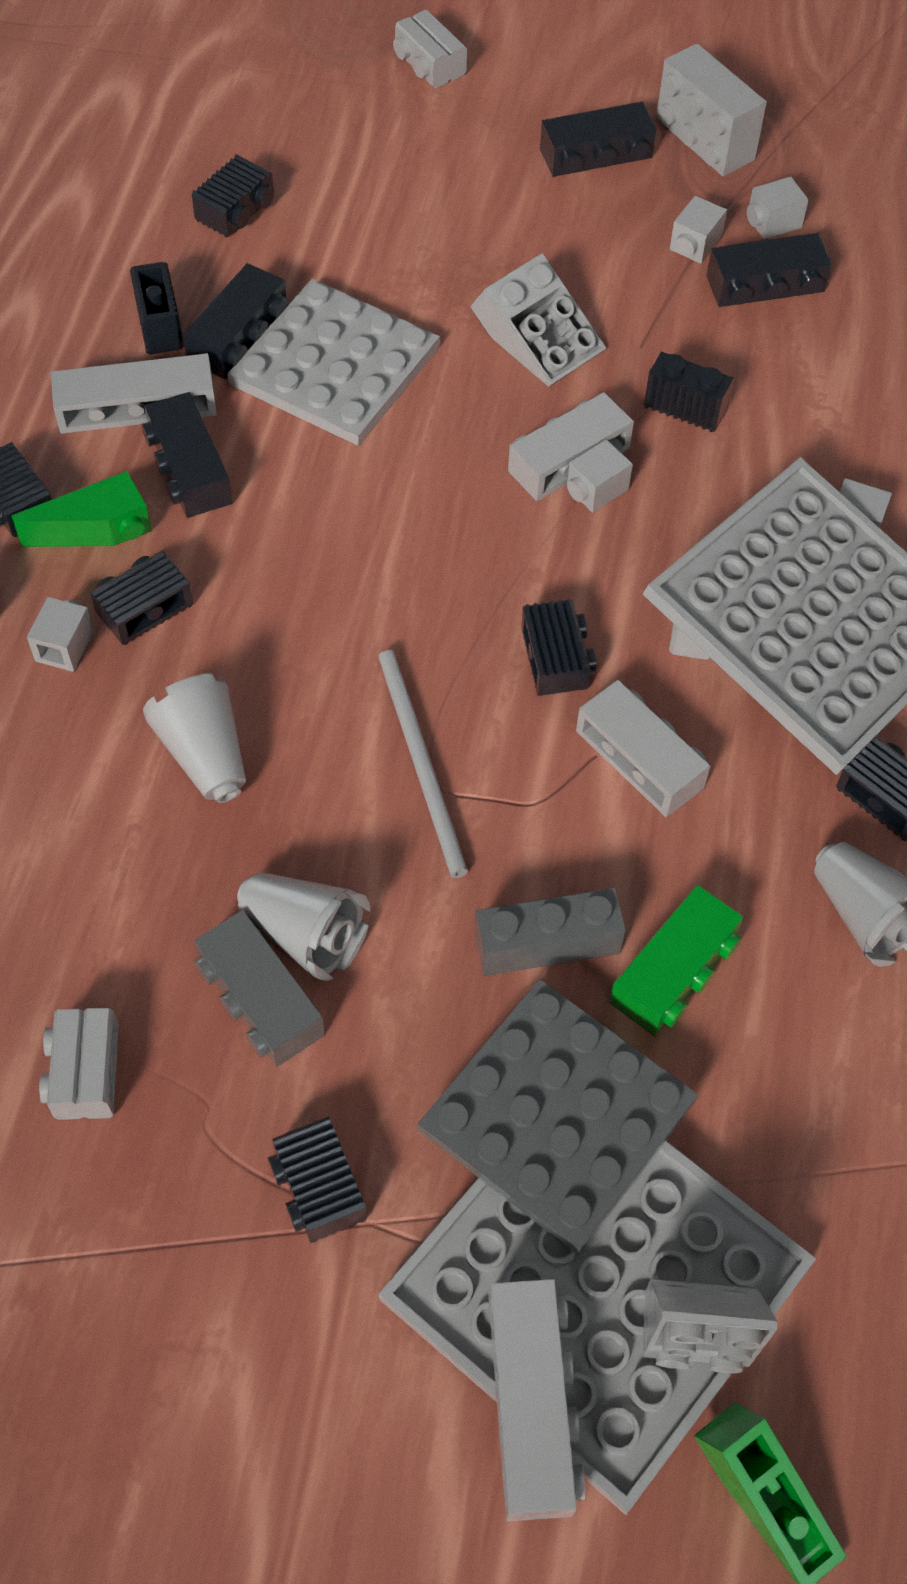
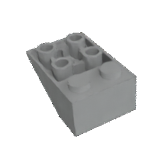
(538, 321)
(705, 1325)

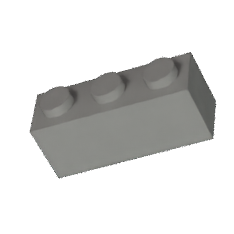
(543, 457)
(643, 748)

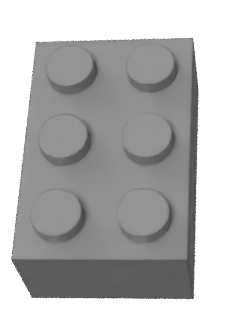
(710, 109)

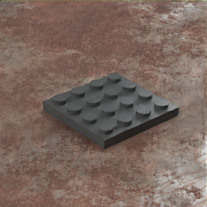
(558, 1115)

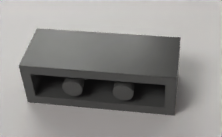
(549, 931)
(258, 989)

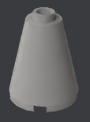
(201, 734)
(868, 899)
(307, 920)

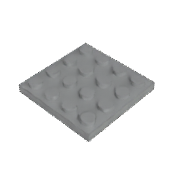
(334, 361)

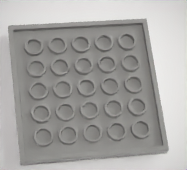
(800, 611)
(666, 1228)

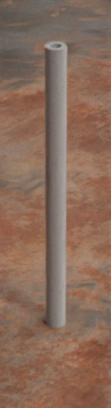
(423, 765)

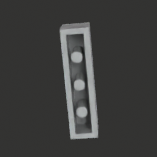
(117, 392)
(532, 1401)

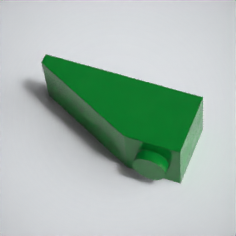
(90, 516)
(770, 1492)

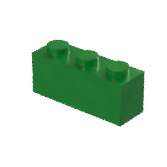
(677, 961)

